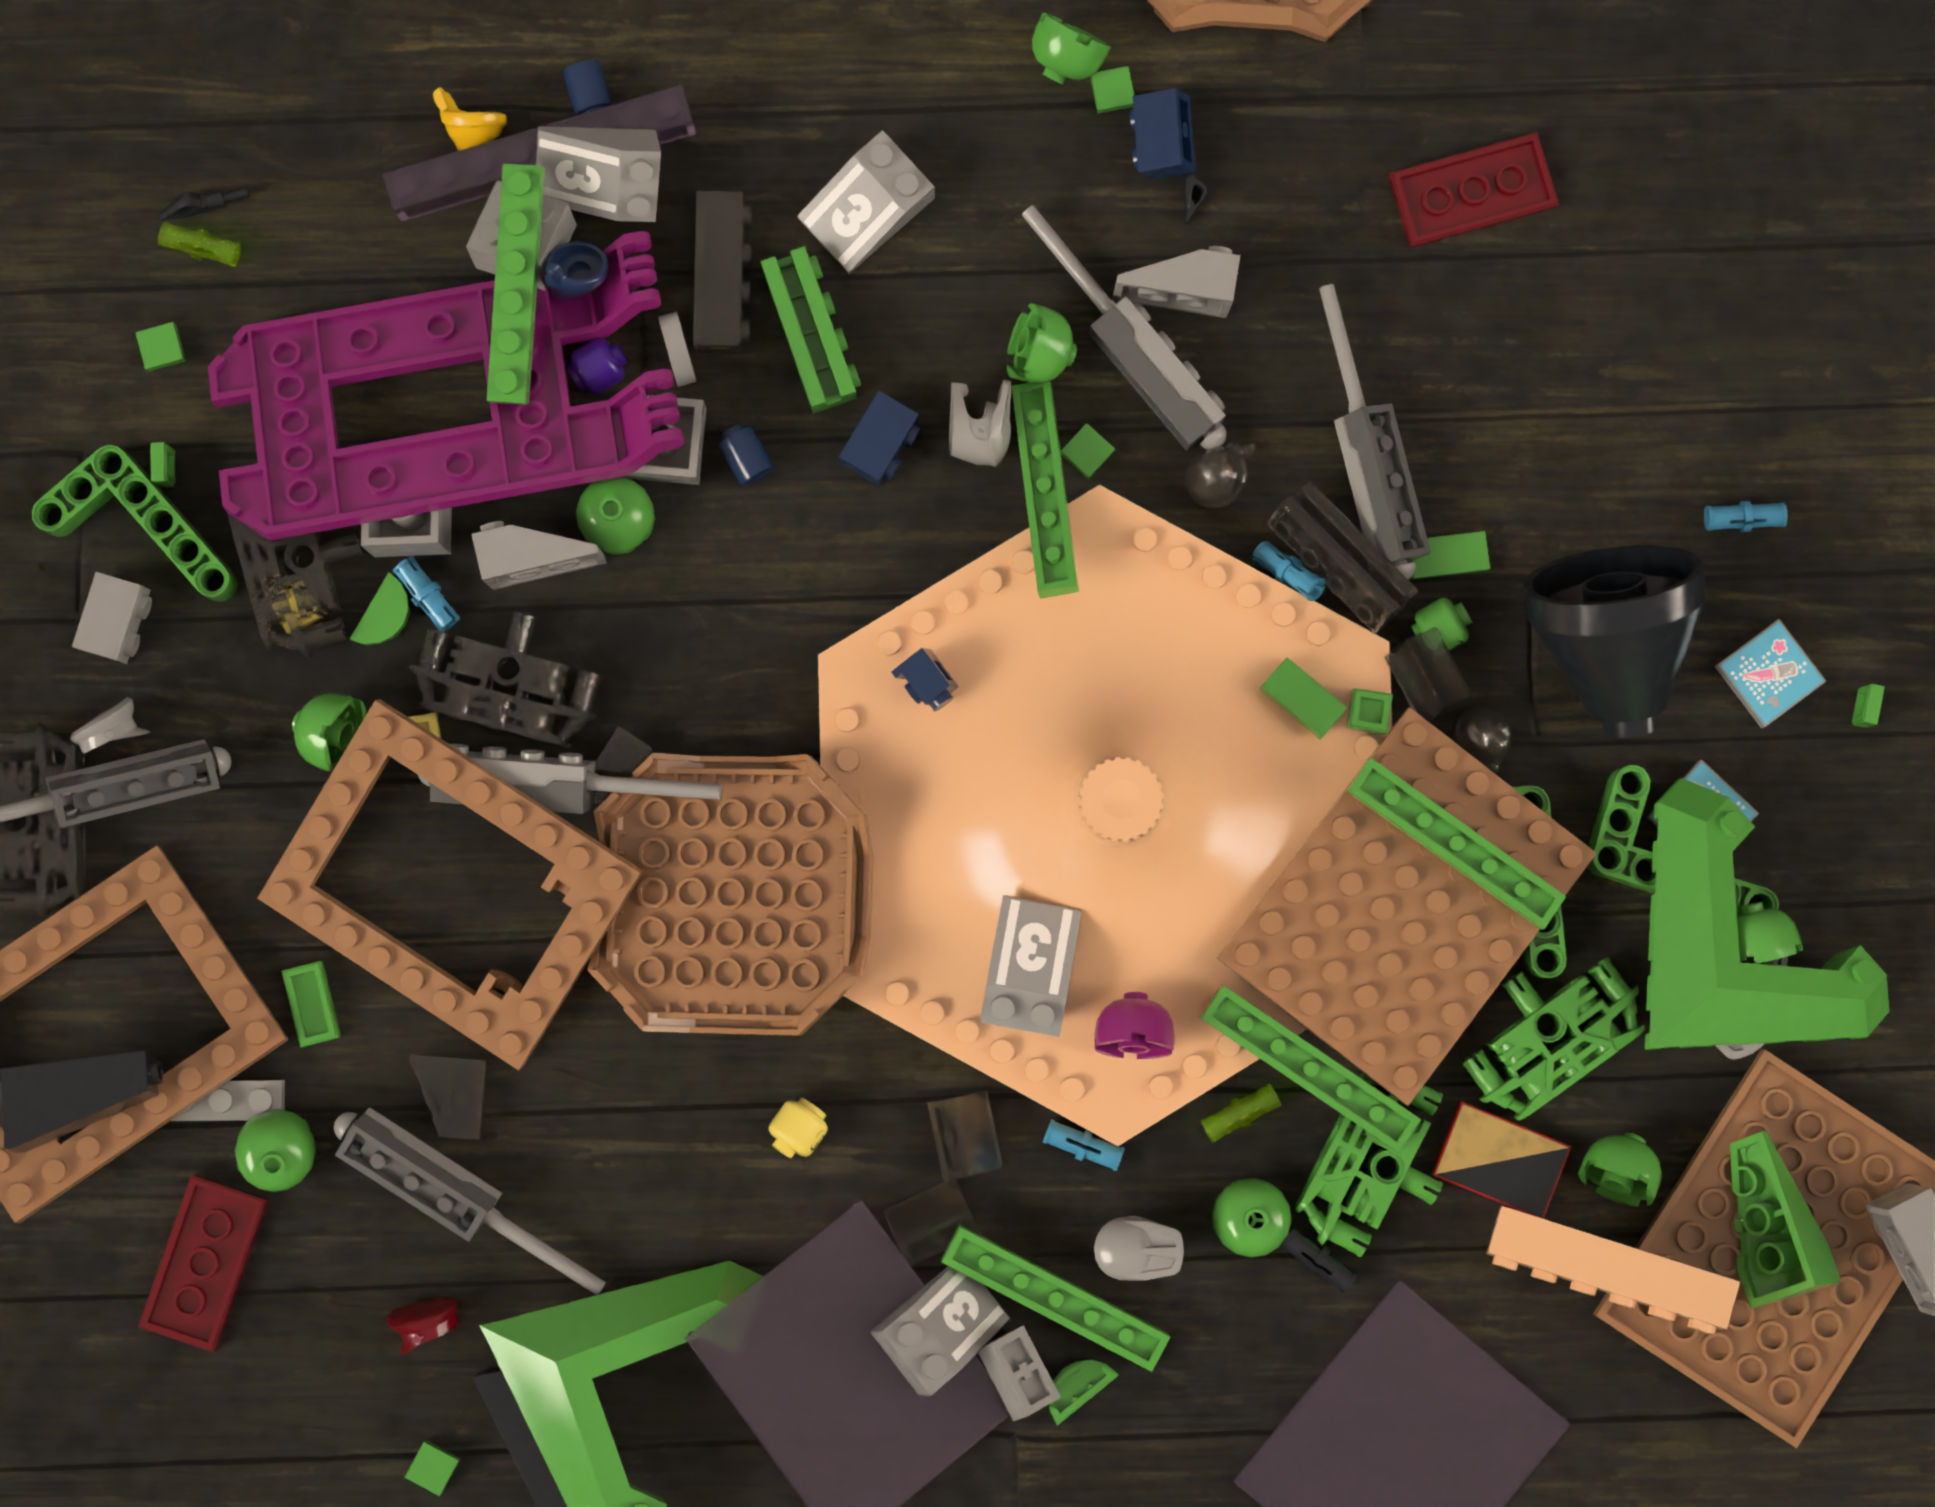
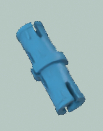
(1745, 516)
(1289, 570)
(426, 594)
(1057, 1136)

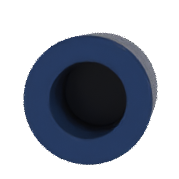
(586, 86)
(745, 454)

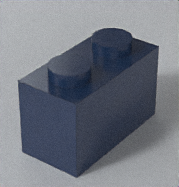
(1163, 134)
(880, 439)

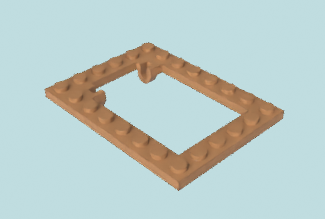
(584, 870)
(48, 1171)

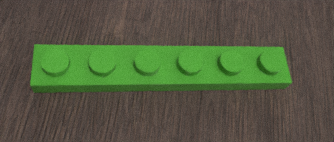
(515, 284)
(1045, 490)
(1455, 843)
(1310, 1068)
(1055, 1298)

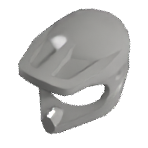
(982, 439)
(1138, 1249)

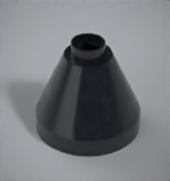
(1619, 627)

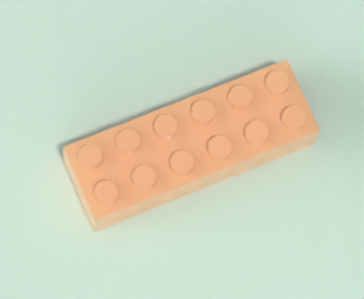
(1614, 1268)

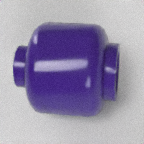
(597, 366)

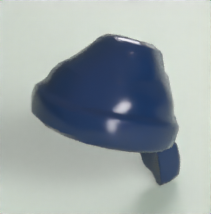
(576, 269)

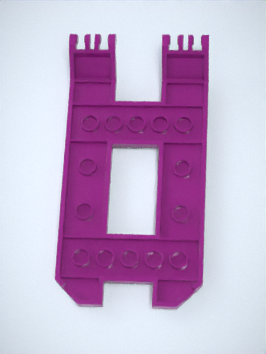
(314, 486)

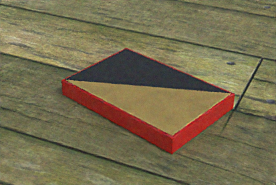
(1501, 1160)

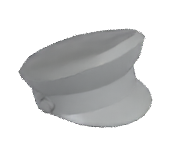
(108, 726)

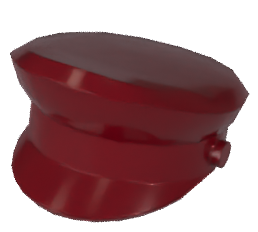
(423, 1321)

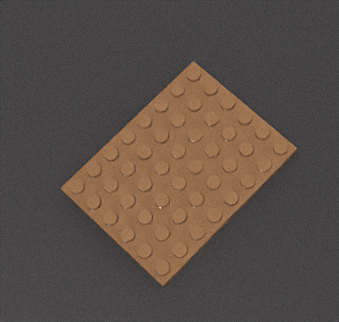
(1382, 937)
(1791, 1353)

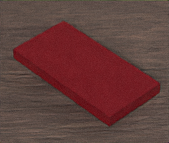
(1473, 190)
(203, 1263)

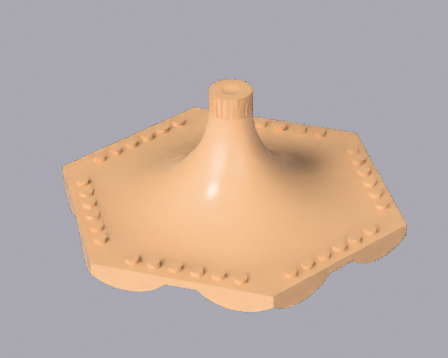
(1092, 764)

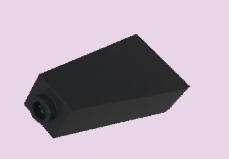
(67, 1095)
(518, 1438)

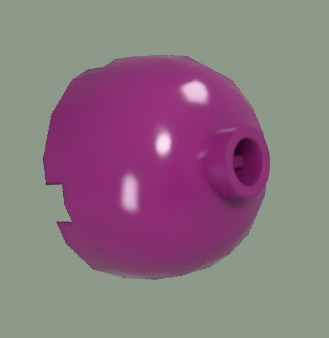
(1135, 1028)

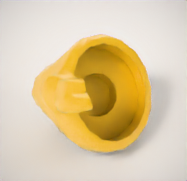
(468, 128)

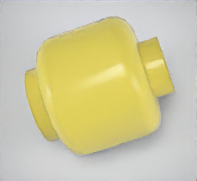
(798, 1128)

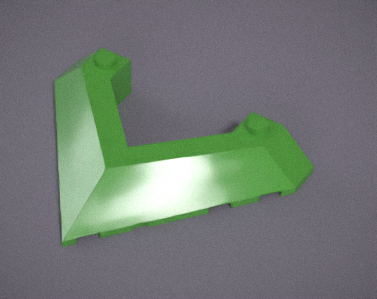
(1696, 978)
(561, 1348)

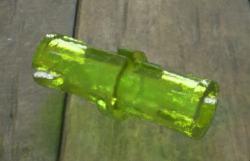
(199, 244)
(1240, 1113)

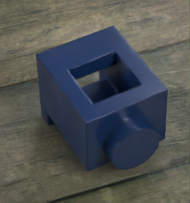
(926, 679)

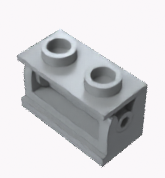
(112, 618)
(1018, 1373)

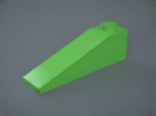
(1778, 1235)

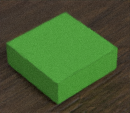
(1112, 89)
(160, 346)
(1087, 451)
(162, 465)
(1868, 705)
(1369, 711)
(432, 1468)

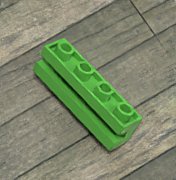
(809, 329)

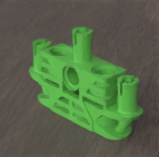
(1570, 1058)
(1370, 1193)

